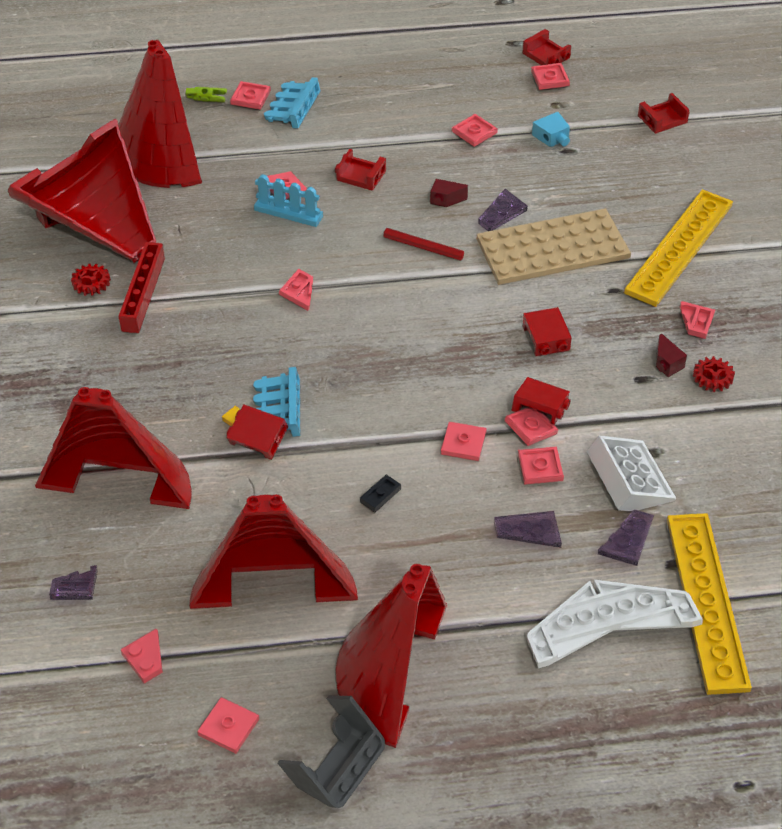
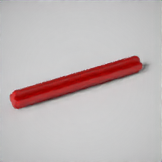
(424, 244)

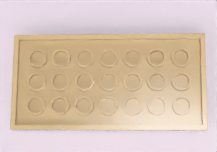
(552, 246)

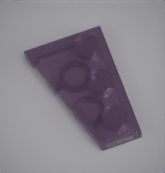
(501, 211)
(530, 528)
(629, 539)

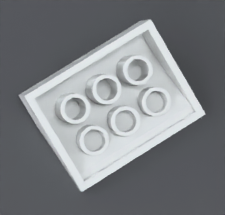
(629, 473)

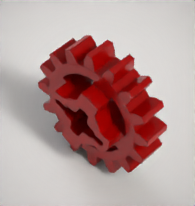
(90, 279)
(713, 374)

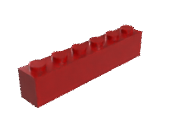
(141, 287)

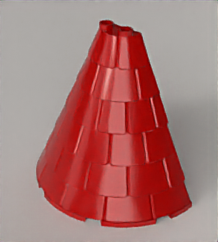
(157, 125)
(93, 194)
(108, 435)
(268, 539)
(379, 648)

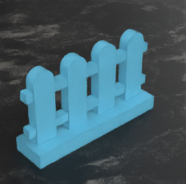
(293, 102)
(291, 210)
(282, 396)

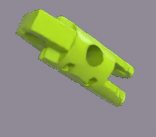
(206, 94)

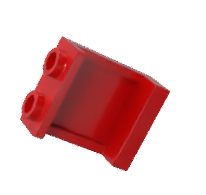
(545, 51)
(664, 115)
(360, 171)
(547, 331)
(542, 397)
(257, 430)

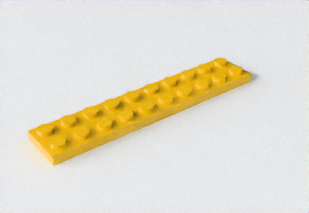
(678, 248)
(702, 577)

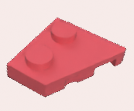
(298, 289)
(696, 319)
(145, 656)

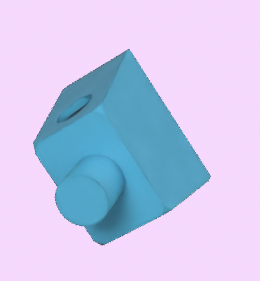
(552, 130)

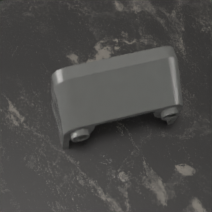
(347, 762)

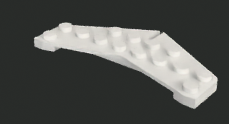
(615, 607)

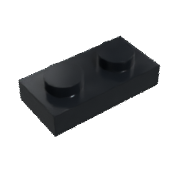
(380, 493)

